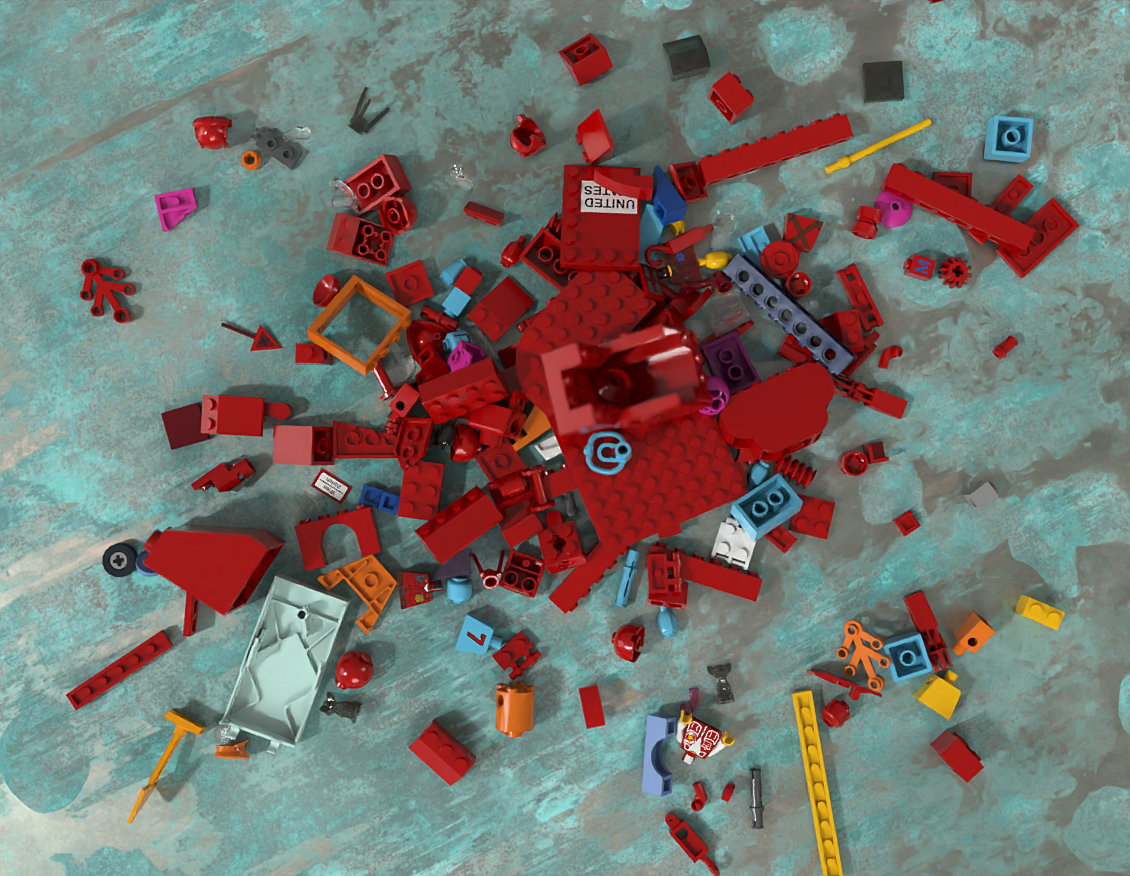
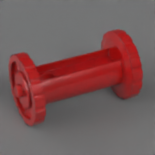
(384, 381)
(538, 488)

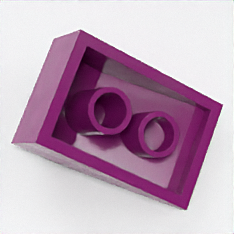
(730, 362)

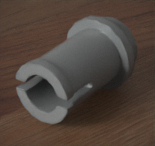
(570, 505)

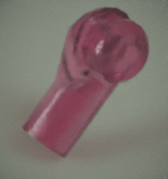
(693, 703)

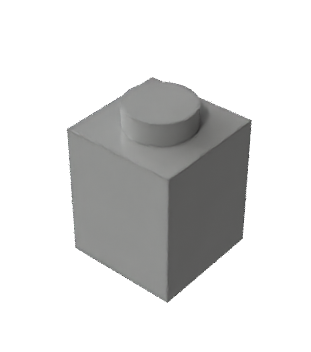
(981, 495)

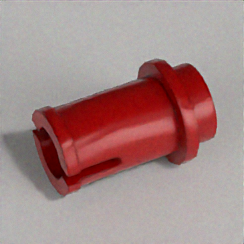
(1008, 344)

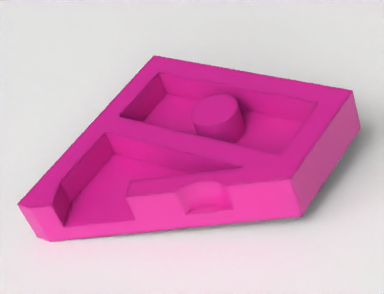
(175, 207)

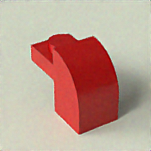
(431, 364)

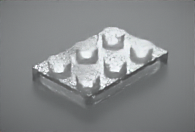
(614, 708)

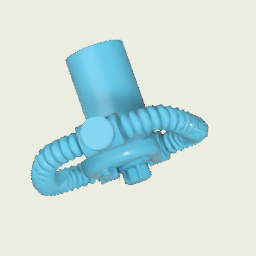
(622, 451)

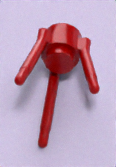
(490, 576)

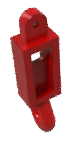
(677, 243)
(692, 844)

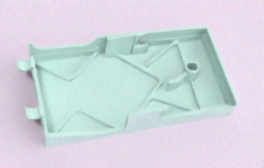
(285, 662)

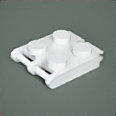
(733, 543)

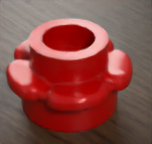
(392, 428)

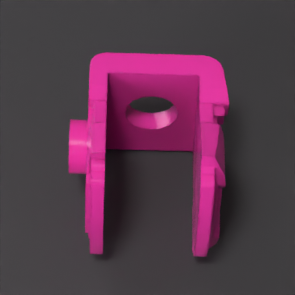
(465, 355)

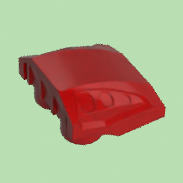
(522, 573)

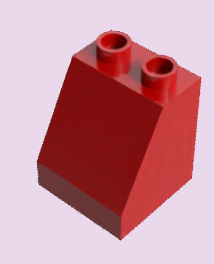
(213, 561)

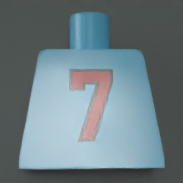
(477, 636)

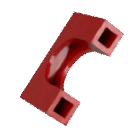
(311, 534)

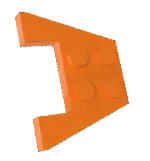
(370, 581)

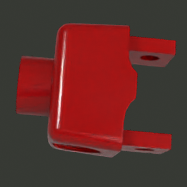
(499, 421)

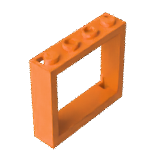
(355, 285)

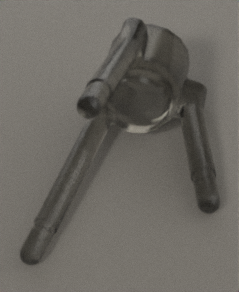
(357, 121)

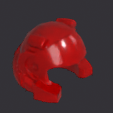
(212, 131)
(527, 137)

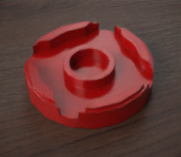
(779, 259)

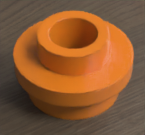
(245, 160)

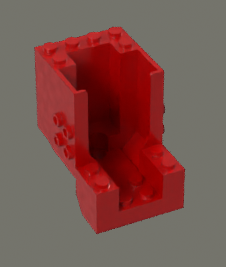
(663, 374)

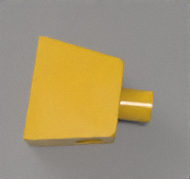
(940, 693)

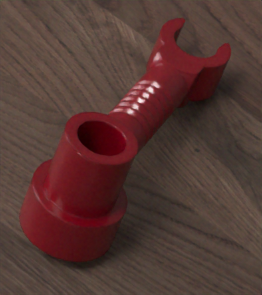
(719, 280)

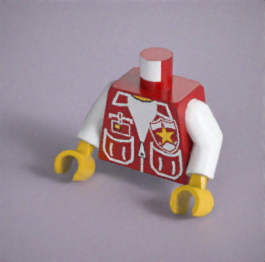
(699, 738)

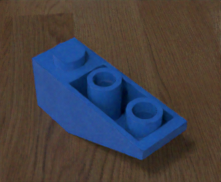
(666, 200)

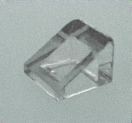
(221, 732)

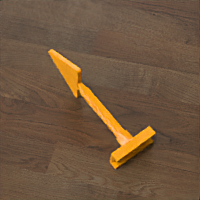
(183, 725)

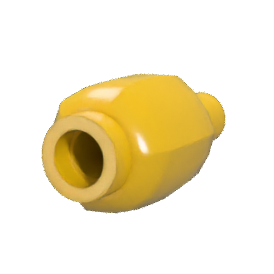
(715, 260)

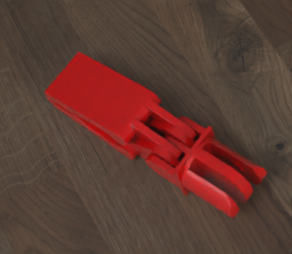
(876, 398)
(926, 624)

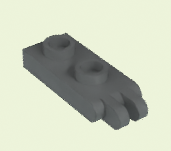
(277, 148)

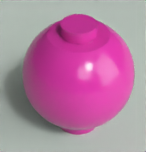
(719, 393)

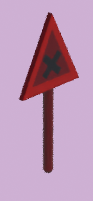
(262, 340)

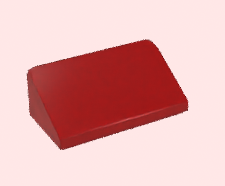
(483, 213)

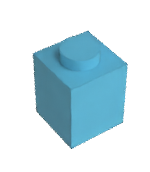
(456, 303)

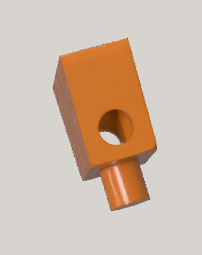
(972, 634)

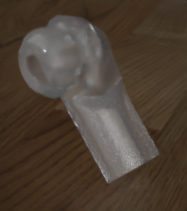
(298, 132)

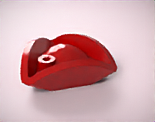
(424, 332)

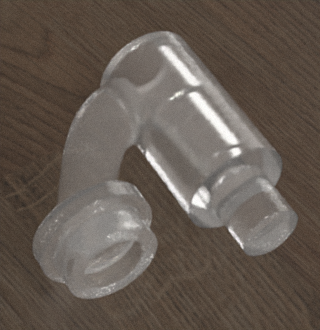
(348, 201)

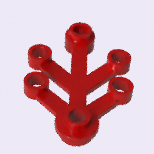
(104, 289)

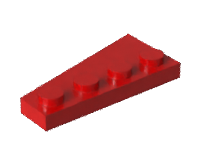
(360, 442)

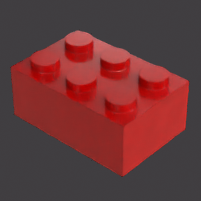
(422, 490)

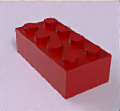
(463, 391)

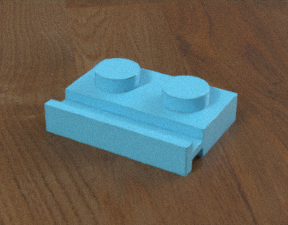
(753, 244)

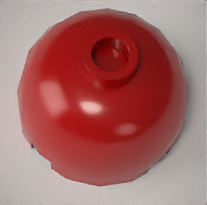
(398, 213)
(465, 444)
(628, 641)

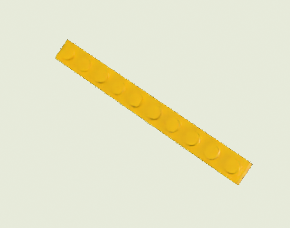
(817, 783)

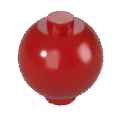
(353, 670)

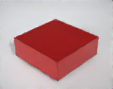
(906, 523)

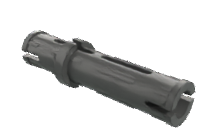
(756, 798)

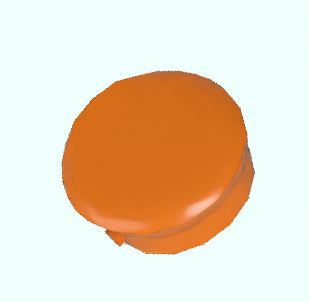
(233, 751)

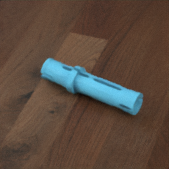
(627, 577)

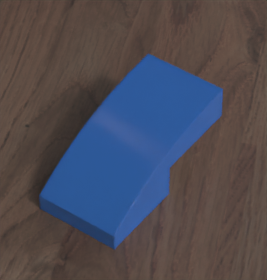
(379, 499)

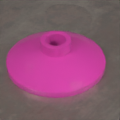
(893, 217)

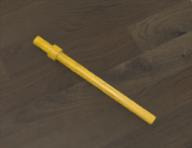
(845, 161)

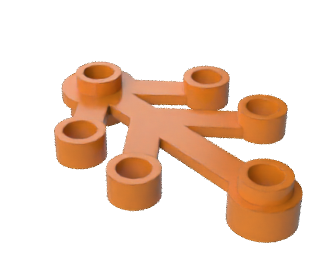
(864, 653)

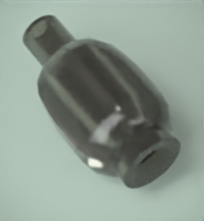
(445, 433)

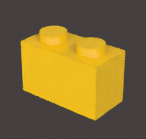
(1039, 612)

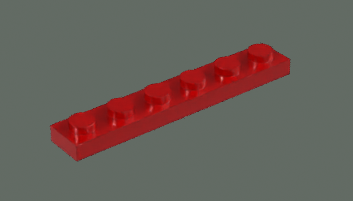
(119, 670)

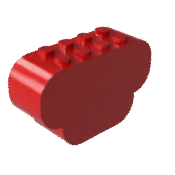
(779, 413)

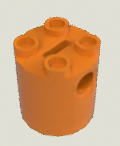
(515, 708)

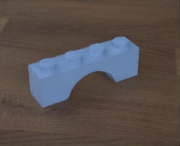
(656, 777)

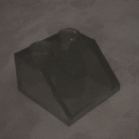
(686, 57)

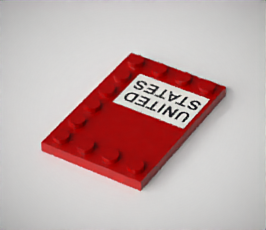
(598, 225)

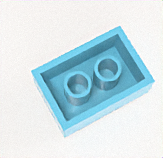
(766, 507)

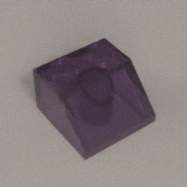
(458, 565)

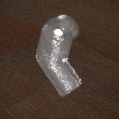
(458, 178)

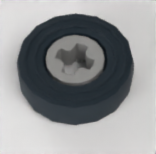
(126, 567)

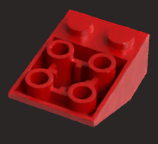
(360, 239)

